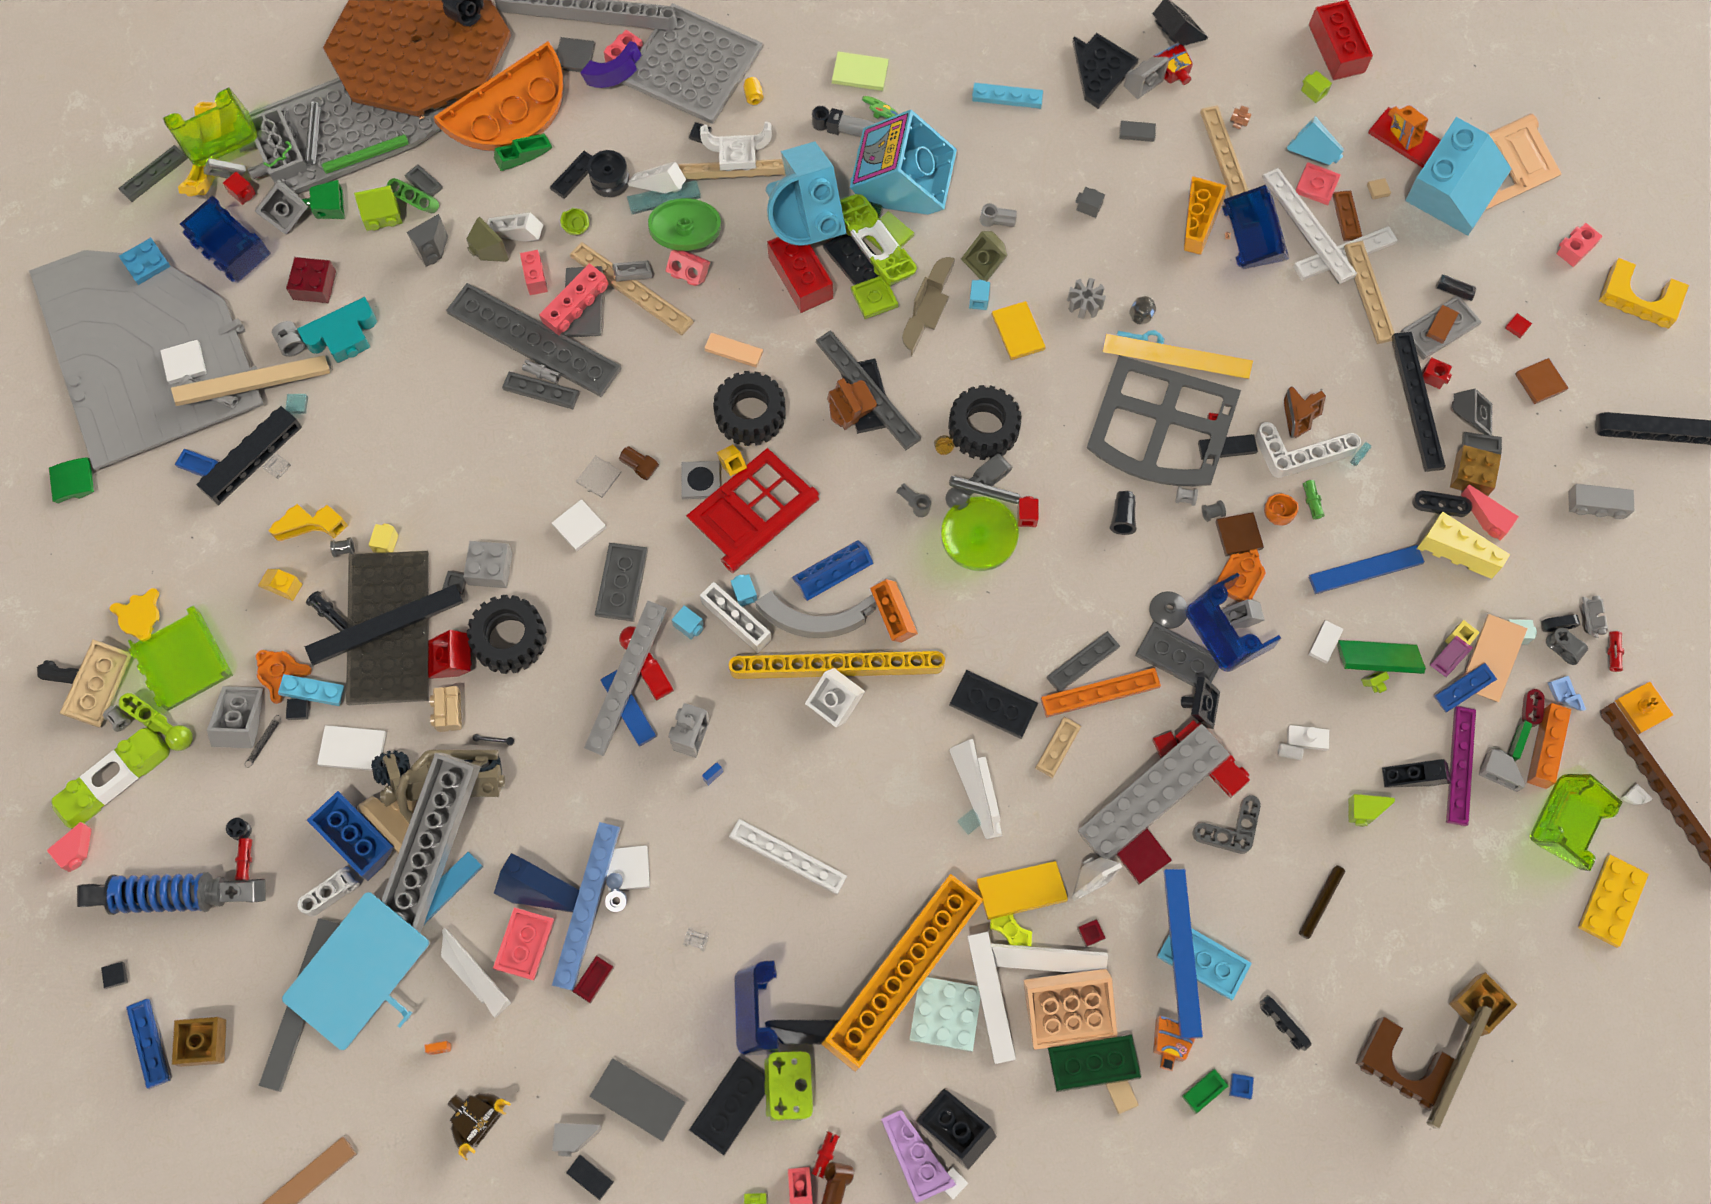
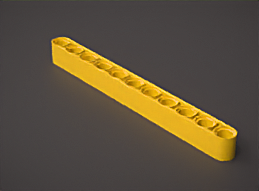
(845, 659)

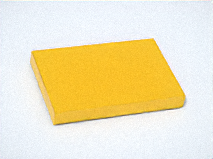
(1018, 330)

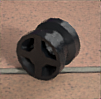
(234, 826)

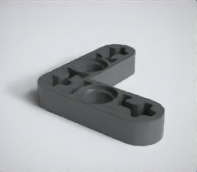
(1239, 833)

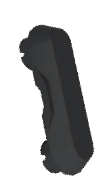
(51, 672)

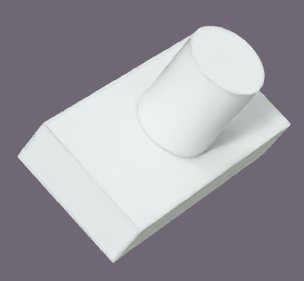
(1308, 737)

